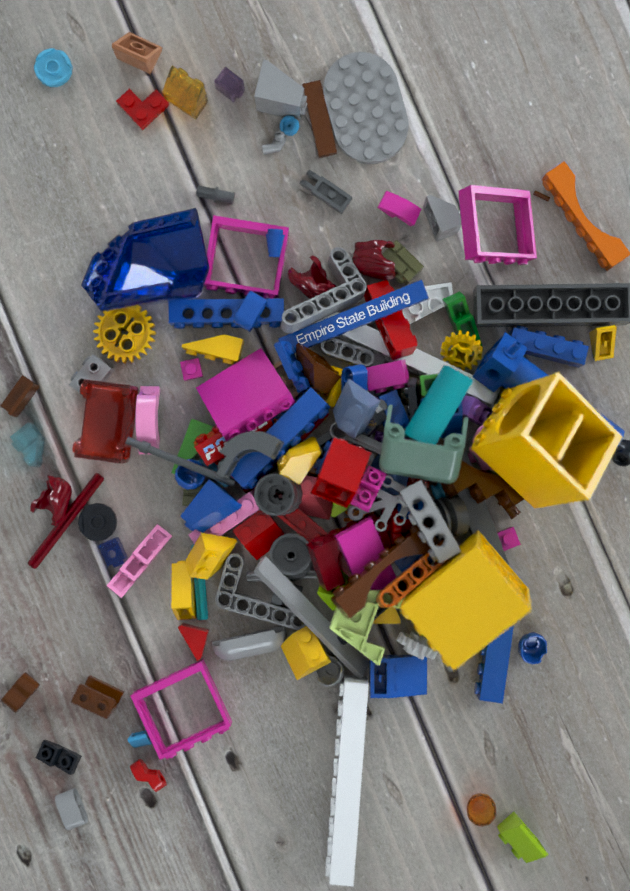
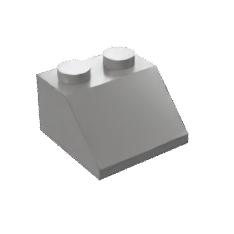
(442, 217)

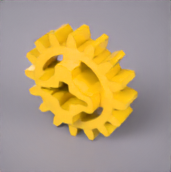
(462, 349)

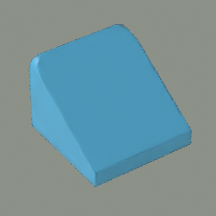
(139, 739)

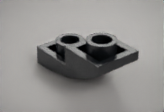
(59, 756)

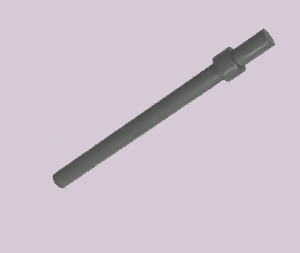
(146, 448)

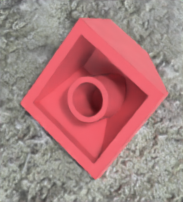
(312, 504)

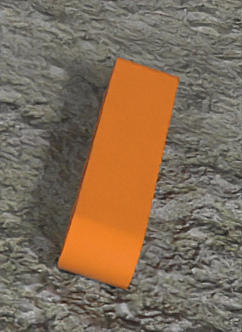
(409, 580)

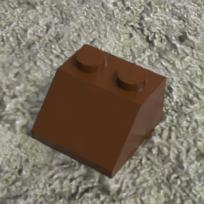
(317, 370)

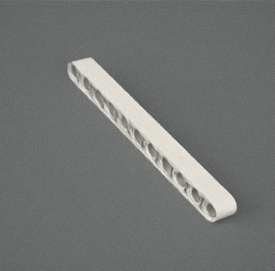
(417, 363)

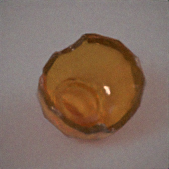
(481, 809)

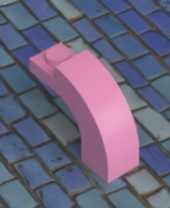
(147, 415)

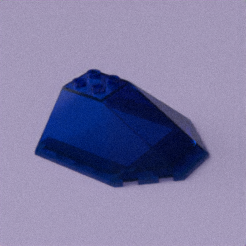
(150, 264)

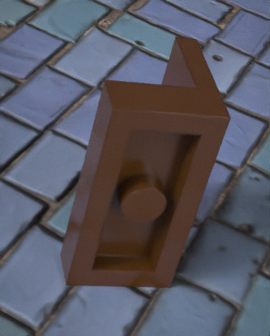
(19, 396)

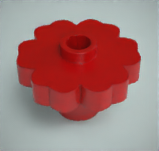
(394, 530)

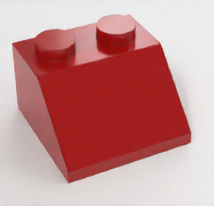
(258, 533)

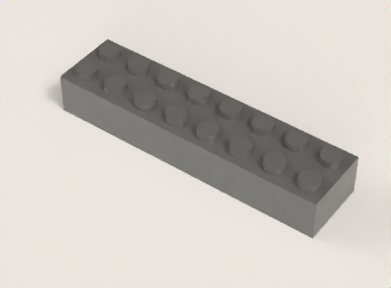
(552, 305)

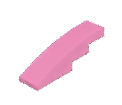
(139, 561)

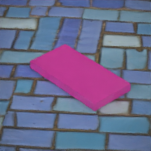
(361, 545)

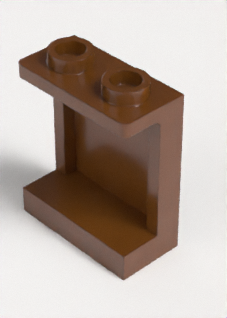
(97, 697)

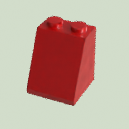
(341, 472)

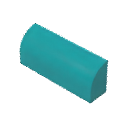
(438, 406)

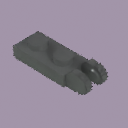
(327, 192)

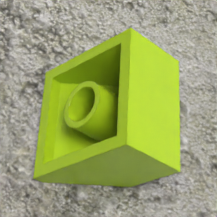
(521, 838)

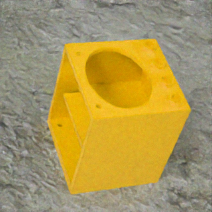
(547, 442)
(467, 601)

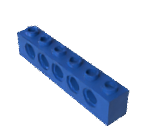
(218, 306)

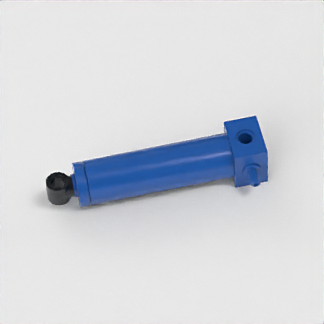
(506, 367)

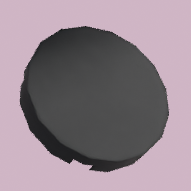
(97, 522)

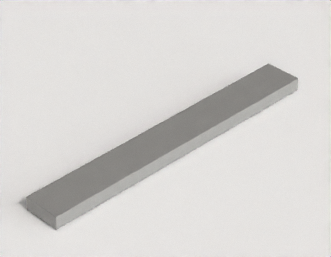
(310, 616)

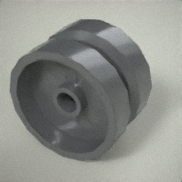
(291, 545)

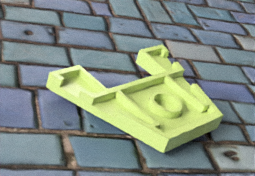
(357, 628)

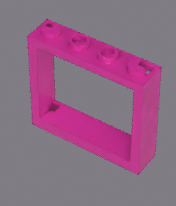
(523, 220)
(245, 227)
(188, 742)

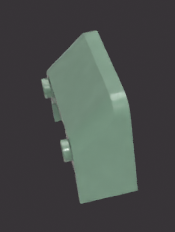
(419, 458)

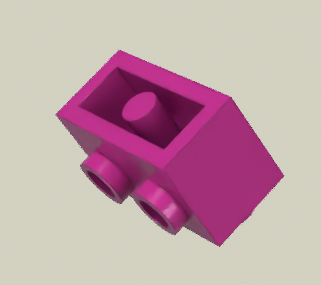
(387, 375)

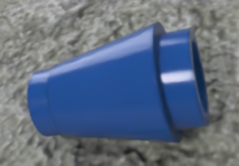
(274, 242)

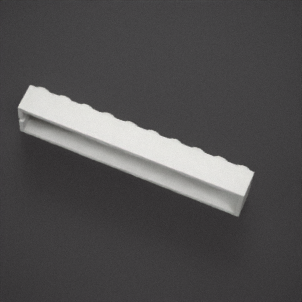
(347, 784)

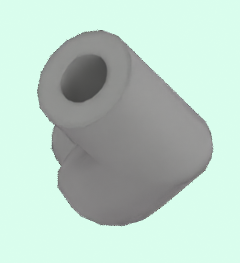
(276, 145)

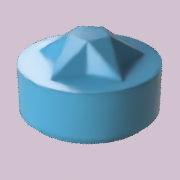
(289, 125)

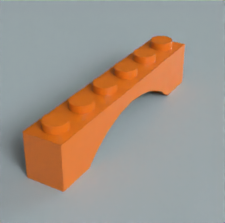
(561, 184)

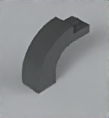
(244, 444)

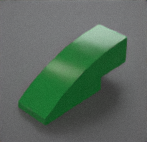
(460, 315)

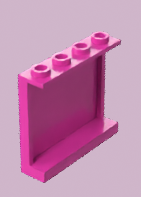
(245, 395)

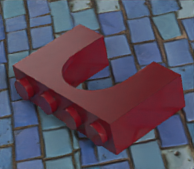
(325, 553)

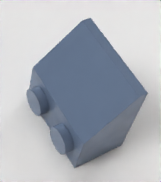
(354, 409)

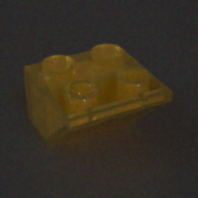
(185, 92)

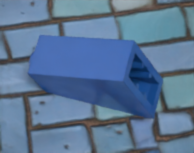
(209, 507)

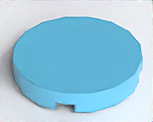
(53, 67)

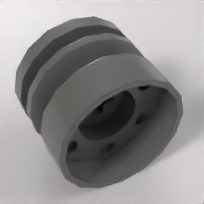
(267, 494)
(453, 513)

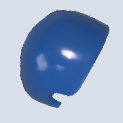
(187, 478)
(532, 647)

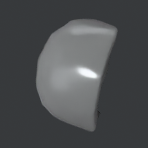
(331, 673)

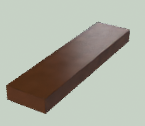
(319, 119)

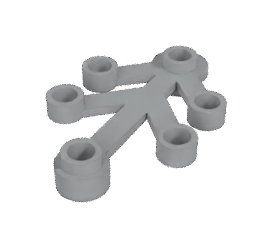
(387, 501)

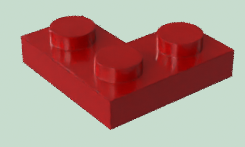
(142, 112)

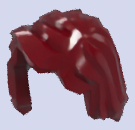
(371, 262)
(313, 281)
(54, 499)

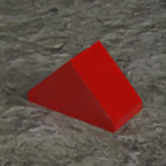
(195, 638)

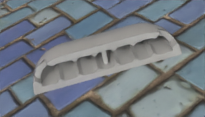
(250, 644)

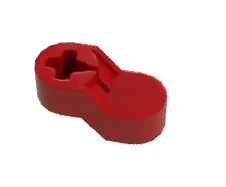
(152, 776)

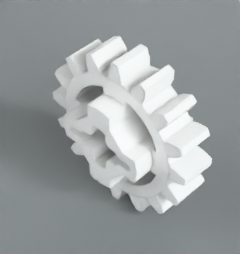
(416, 645)

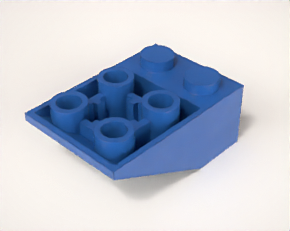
(398, 676)

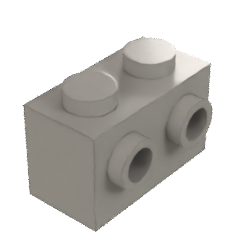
(92, 369)

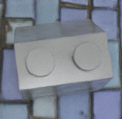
(279, 93)

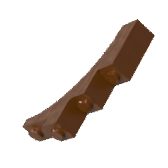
(482, 485)

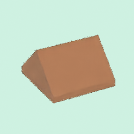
(137, 52)

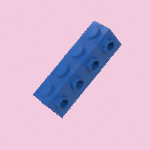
(551, 348)

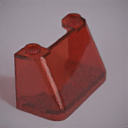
(106, 421)

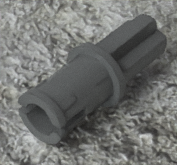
(215, 194)

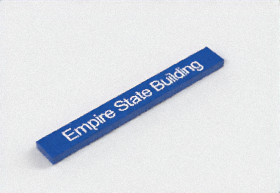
(359, 316)

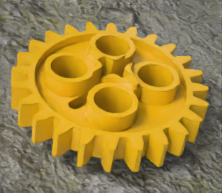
(140, 340)

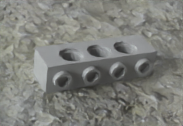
(449, 546)

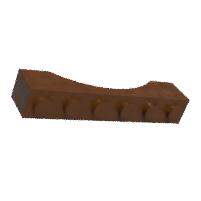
(354, 595)

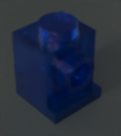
(115, 545)

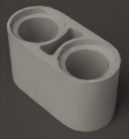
(71, 809)

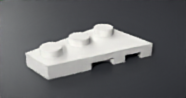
(435, 302)

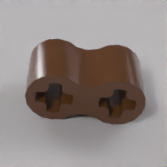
(20, 692)

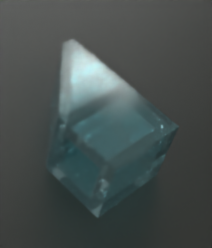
(30, 443)

